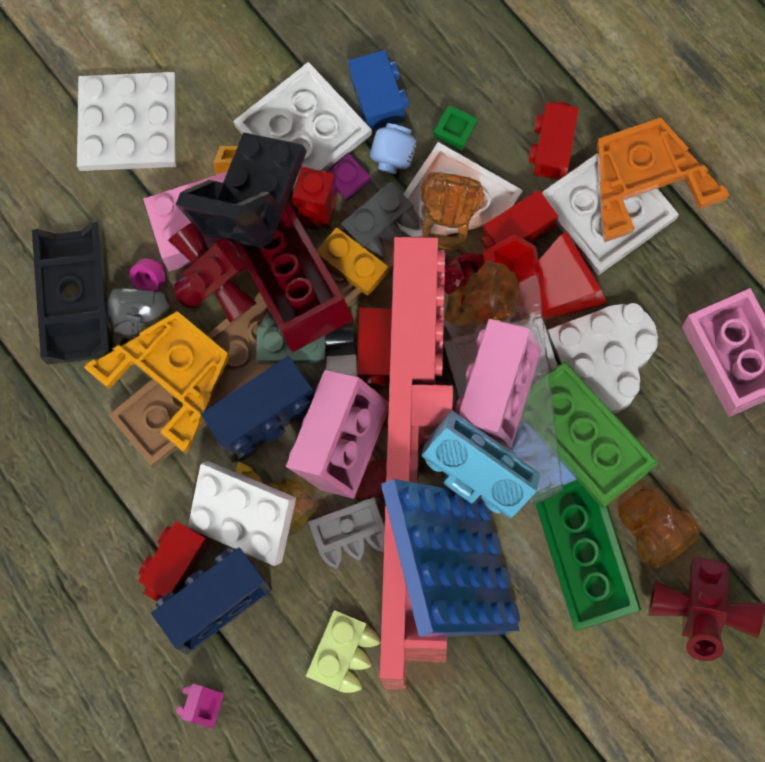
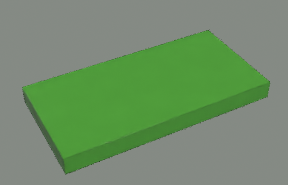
(594, 441)

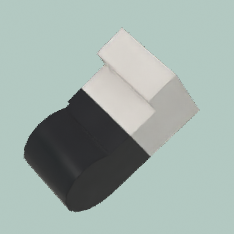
(341, 351)

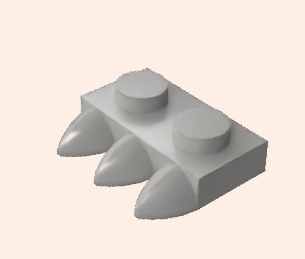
(348, 530)

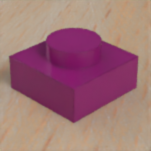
(349, 177)

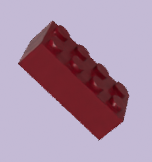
(295, 284)

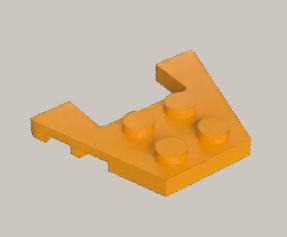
(179, 361)

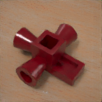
(210, 273)
(706, 609)

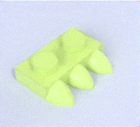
(340, 652)

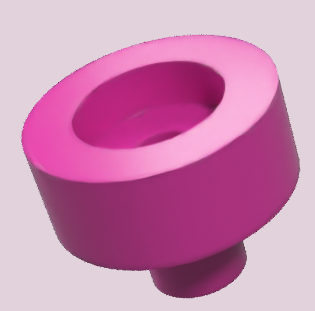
(147, 275)

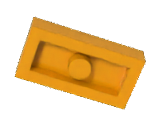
(352, 261)

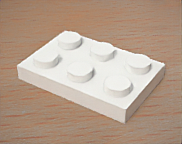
(241, 512)

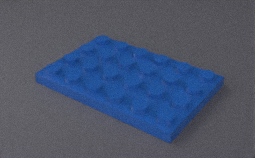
(450, 561)

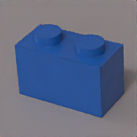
(377, 89)

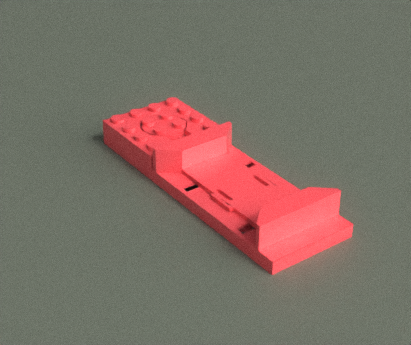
(415, 411)

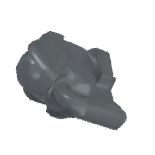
(135, 311)

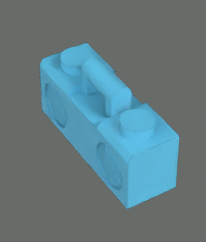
(479, 466)

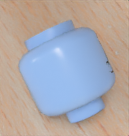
(393, 148)

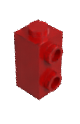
(555, 141)
(315, 198)
(527, 219)
(374, 346)
(173, 561)

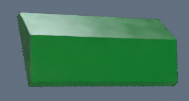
(587, 557)

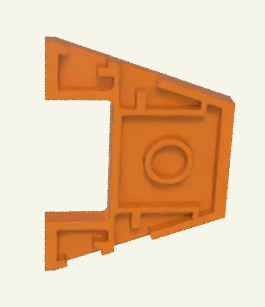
(643, 161)

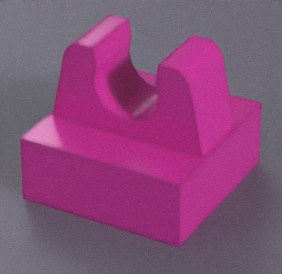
(201, 705)

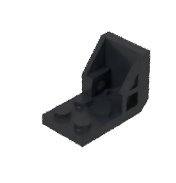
(252, 194)

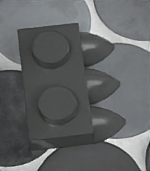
(380, 219)

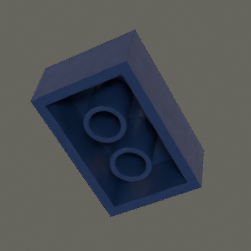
(259, 410)
(210, 600)

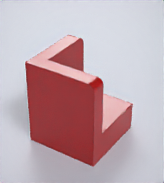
(517, 256)

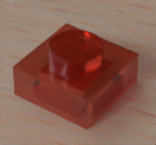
(371, 482)

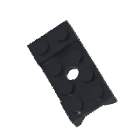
(77, 325)

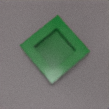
(455, 127)

